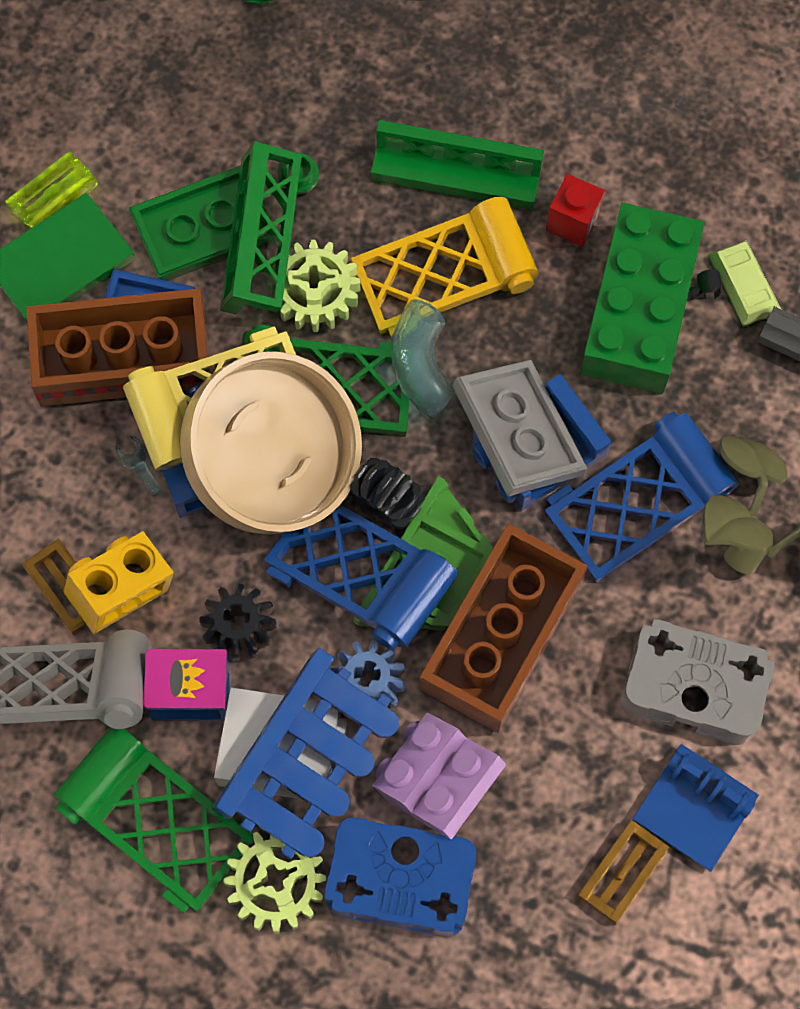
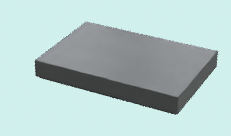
(519, 427)

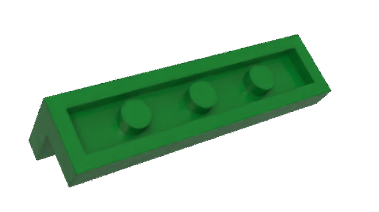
(456, 167)
(245, 229)

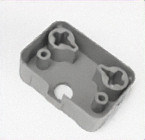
(701, 661)

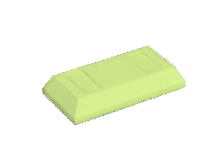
(744, 283)

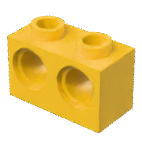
(125, 588)

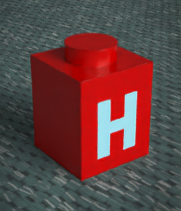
(575, 210)

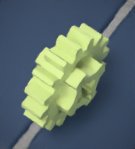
(333, 285)
(283, 899)

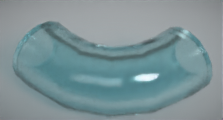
(415, 359)

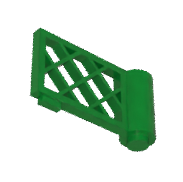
(360, 355)
(102, 783)

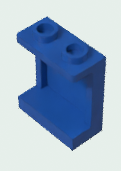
(582, 427)

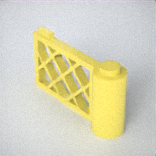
(160, 402)

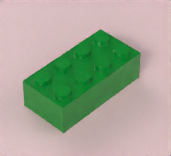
(642, 298)

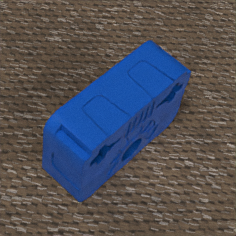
(397, 892)

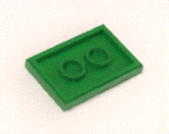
(190, 225)
(62, 256)

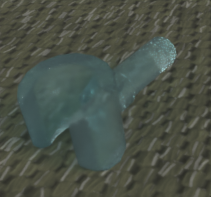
(136, 461)

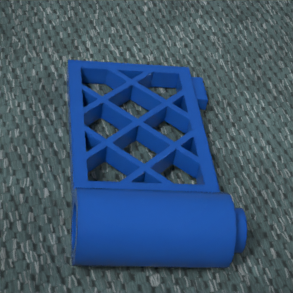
(687, 461)
(401, 603)

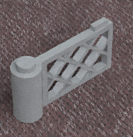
(113, 689)

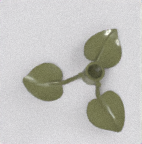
(730, 522)

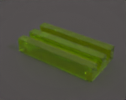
(55, 196)

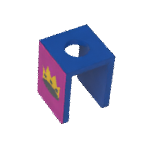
(187, 684)

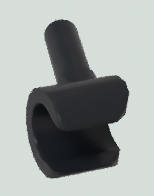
(708, 282)

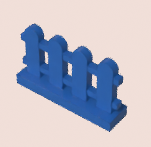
(294, 775)

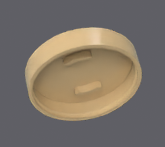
(271, 443)

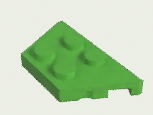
(450, 533)

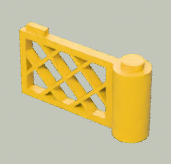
(492, 236)

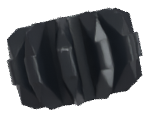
(386, 493)
(255, 616)

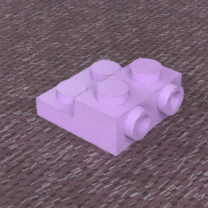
(437, 775)

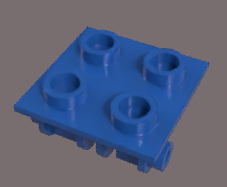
(696, 807)

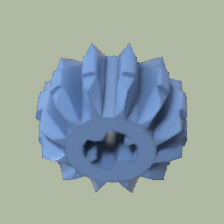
(376, 663)

